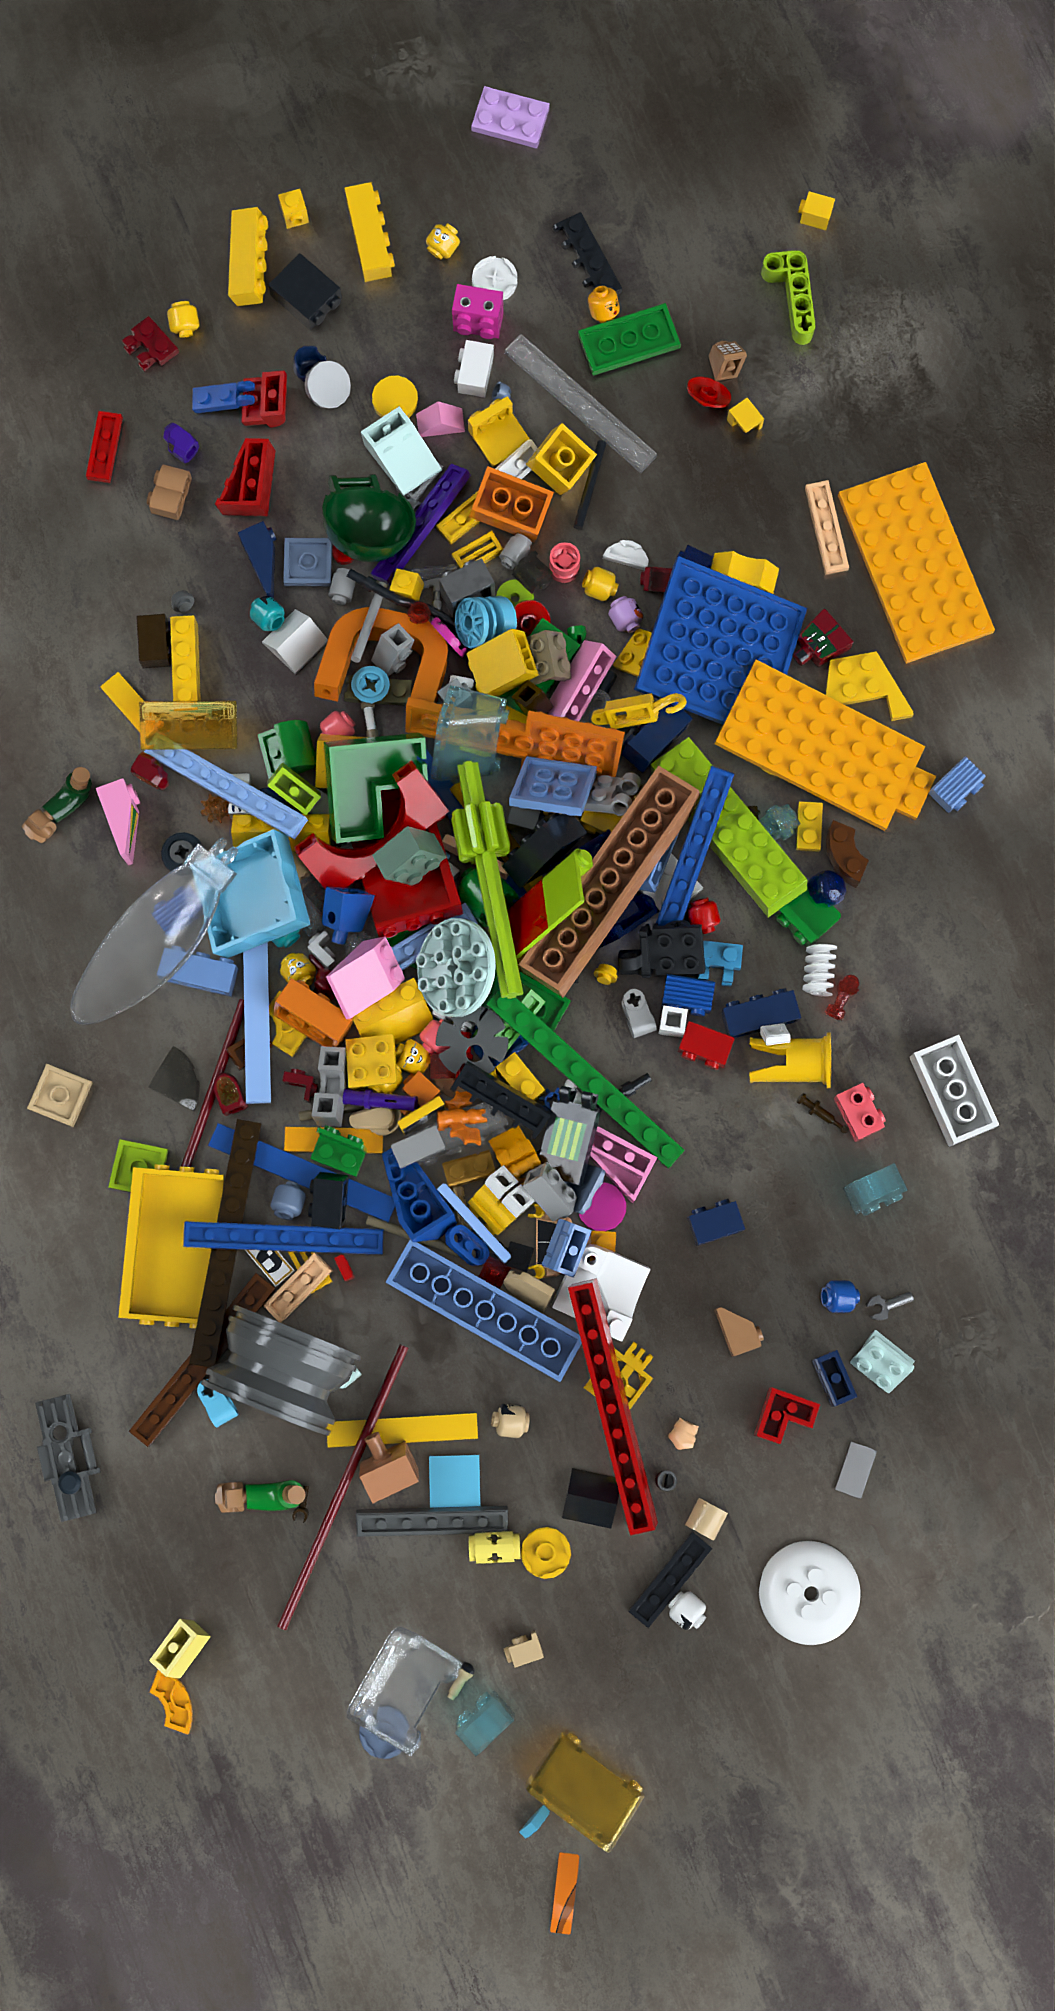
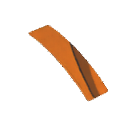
(564, 1893)

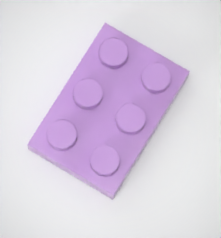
(510, 117)

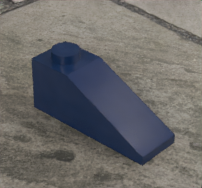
(260, 549)

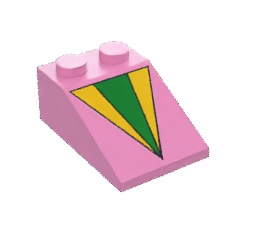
(122, 813)

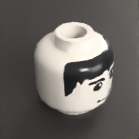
(687, 1610)

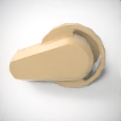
(376, 1119)

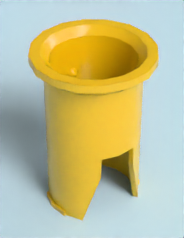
(805, 1061)

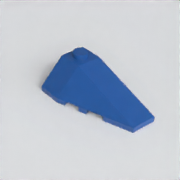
(417, 1201)

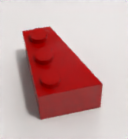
(250, 482)

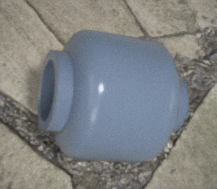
(288, 1200)

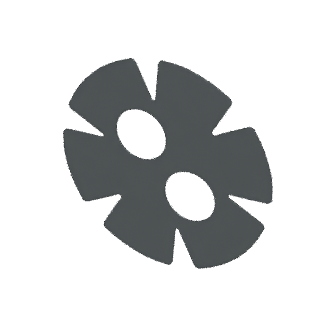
(487, 1027)

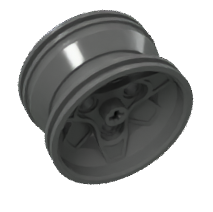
(281, 1370)

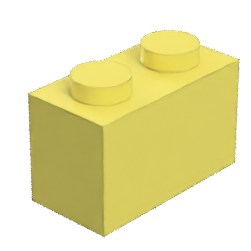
(179, 1648)

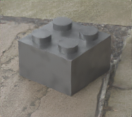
(466, 582)

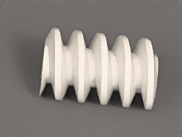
(818, 969)

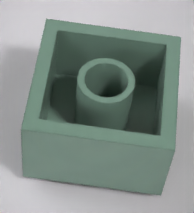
(409, 856)

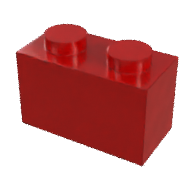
(705, 1045)

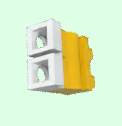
(493, 1207)

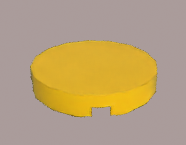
(392, 393)
(545, 1552)

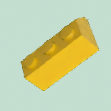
(398, 1013)

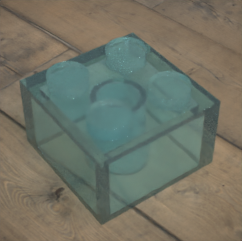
(879, 1187)
(484, 1723)

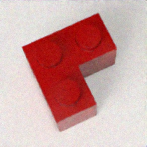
(781, 1408)

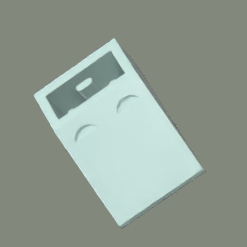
(400, 451)

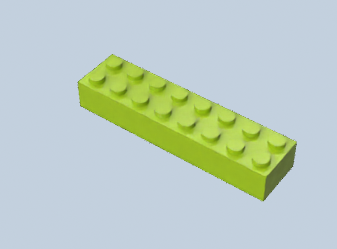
(739, 837)

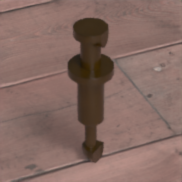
(821, 1112)

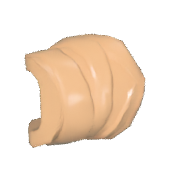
(683, 1434)

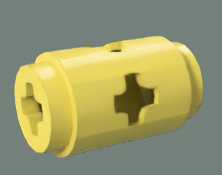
(506, 1547)

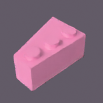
(622, 1161)

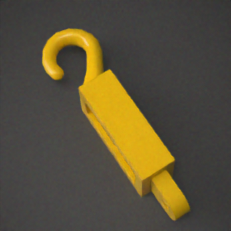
(639, 710)

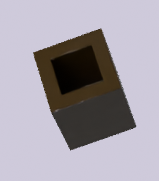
(532, 698)

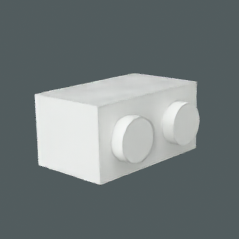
(475, 368)

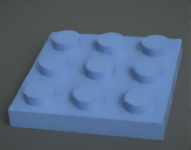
(553, 786)

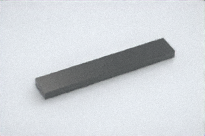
(431, 1521)

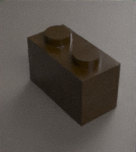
(154, 641)

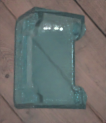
(468, 732)

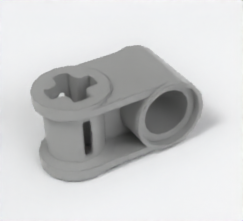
(640, 1017)

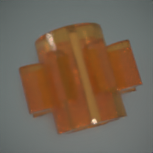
(216, 814)

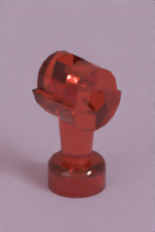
(846, 989)

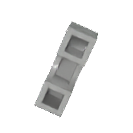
(328, 1103)

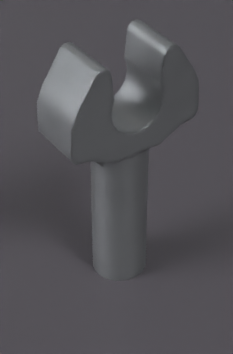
(888, 1304)

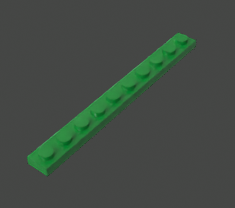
(586, 1078)

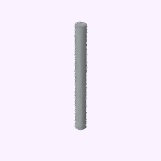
(367, 626)

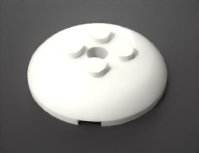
(784, 1586)

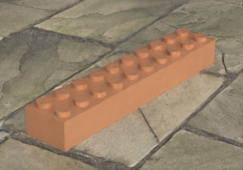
(613, 880)

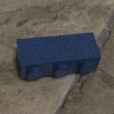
(655, 738)
(760, 1011)

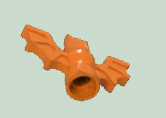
(457, 1118)

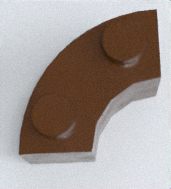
(844, 854)

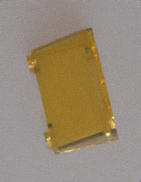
(584, 1792)

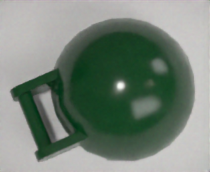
(365, 519)

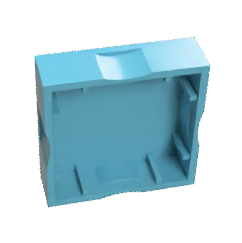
(261, 899)

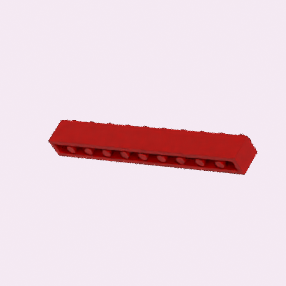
(613, 1406)

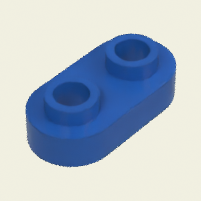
(466, 1243)

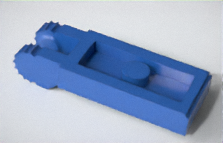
(222, 397)

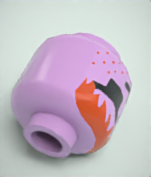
(625, 614)

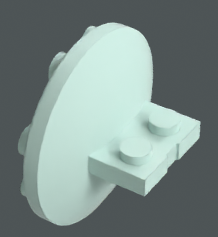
(456, 967)

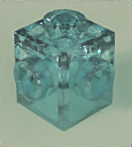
(780, 822)

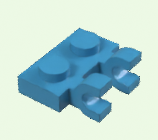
(722, 956)

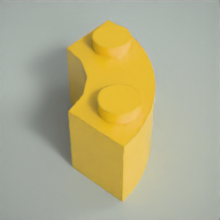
(751, 571)

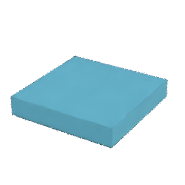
(454, 1481)

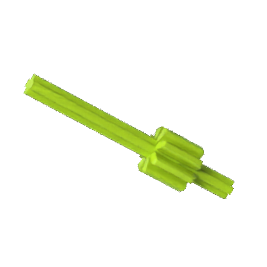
(481, 838)

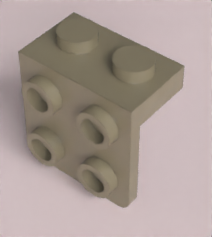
(549, 656)

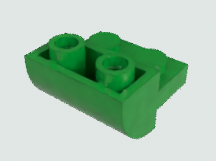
(290, 744)

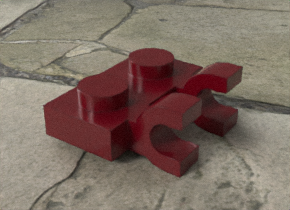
(154, 340)

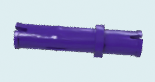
(380, 1100)

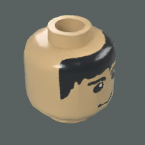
(510, 1421)

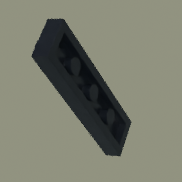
(670, 1579)

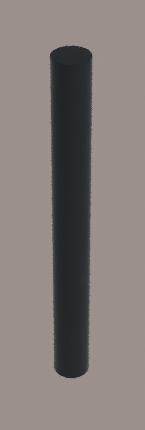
(589, 486)

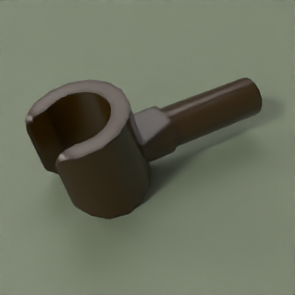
(302, 1506)

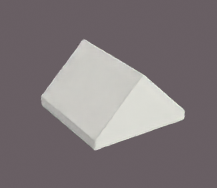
(296, 641)

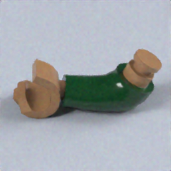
(63, 803)

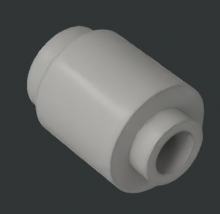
(515, 550)
(341, 587)

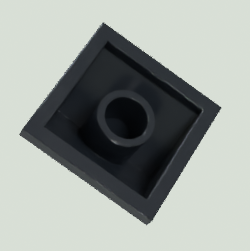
(591, 1498)

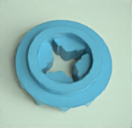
(373, 674)

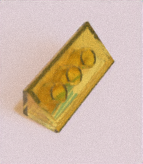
(188, 725)

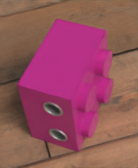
(477, 311)

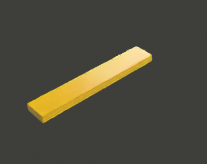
(407, 1429)

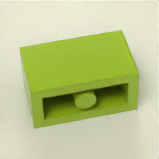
(294, 788)

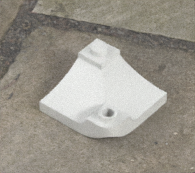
(619, 1285)

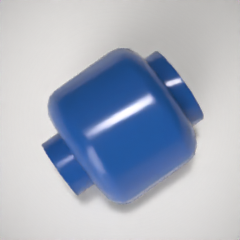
(840, 1296)

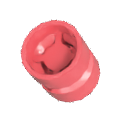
(564, 562)

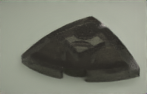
(177, 1079)

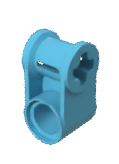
(218, 1407)

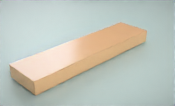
(826, 527)

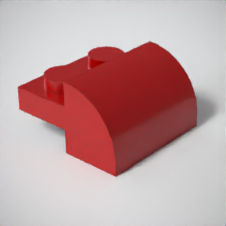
(269, 400)

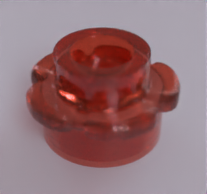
(419, 608)

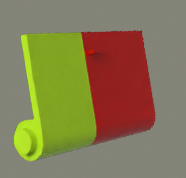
(548, 901)

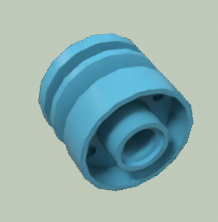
(483, 619)

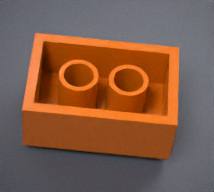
(511, 504)
(312, 1014)

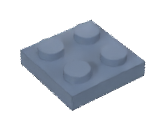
(307, 562)

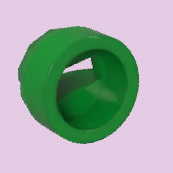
(577, 633)

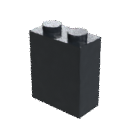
(305, 291)

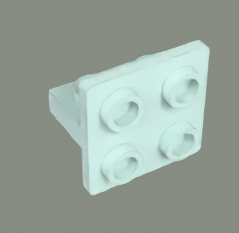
(883, 1362)

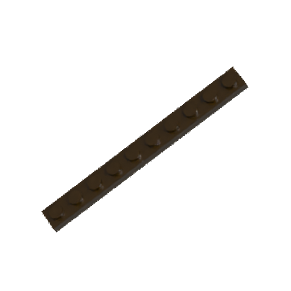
(222, 1261)

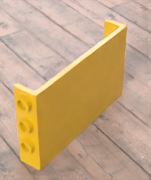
(158, 1273)

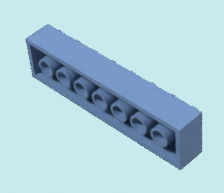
(485, 1310)

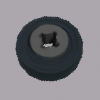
(172, 847)

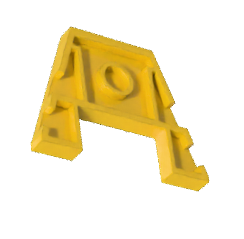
(865, 679)

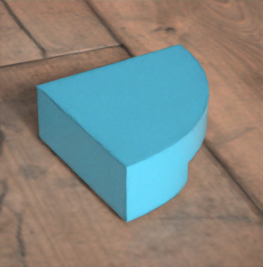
(535, 1822)

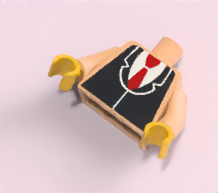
(544, 1231)

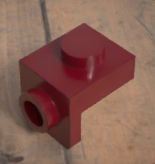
(655, 578)
(298, 1078)

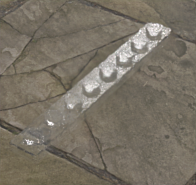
(581, 403)

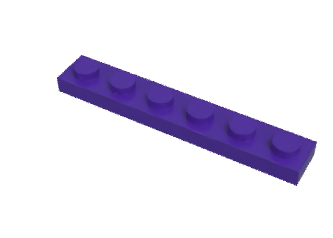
(426, 518)

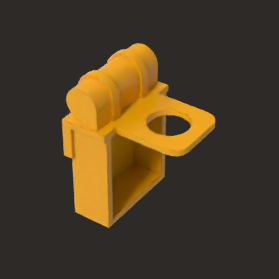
(515, 1152)

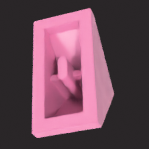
(440, 420)

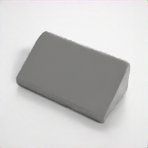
(856, 1470)

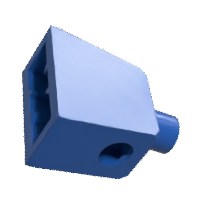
(345, 911)

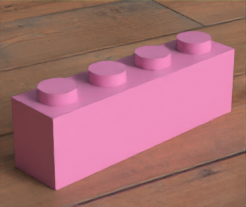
(587, 674)

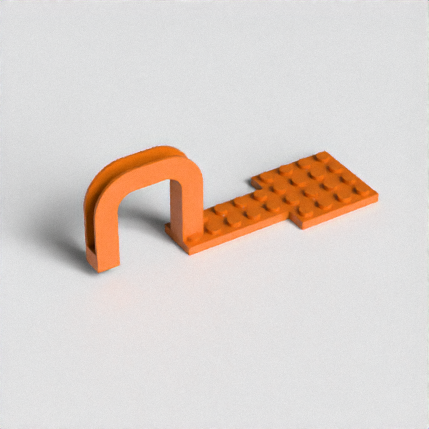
(540, 737)

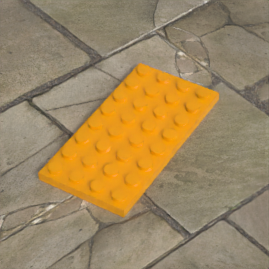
(916, 562)
(819, 745)

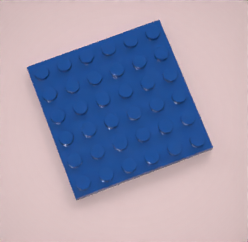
(712, 635)

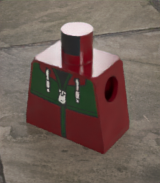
(822, 641)

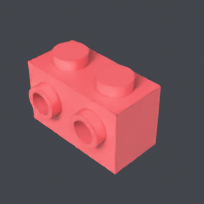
(859, 1111)

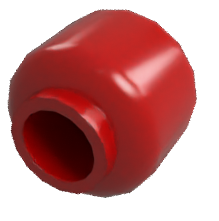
(704, 912)

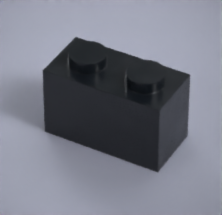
(329, 1200)

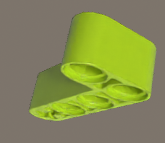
(795, 297)

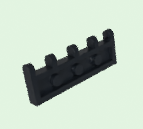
(588, 253)
(502, 1098)

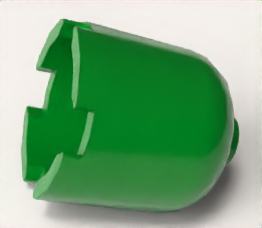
(470, 893)

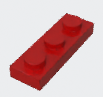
(104, 446)

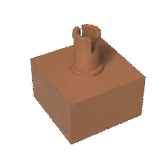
(387, 1469)

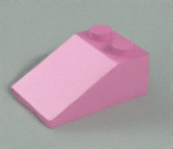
(365, 976)

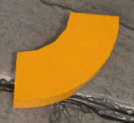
(175, 1702)

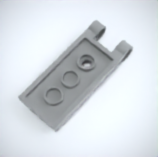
(604, 794)

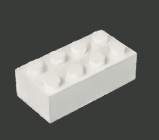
(954, 1090)

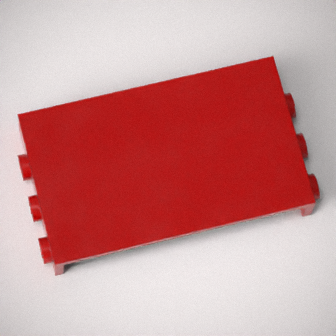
(406, 906)

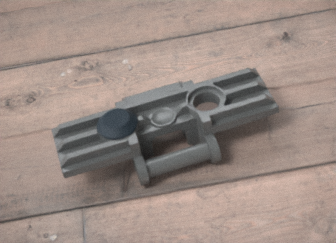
(57, 1459)

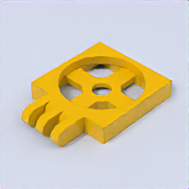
(633, 1363)

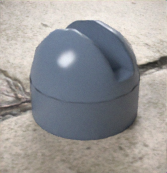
(501, 391)

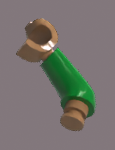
(263, 1497)

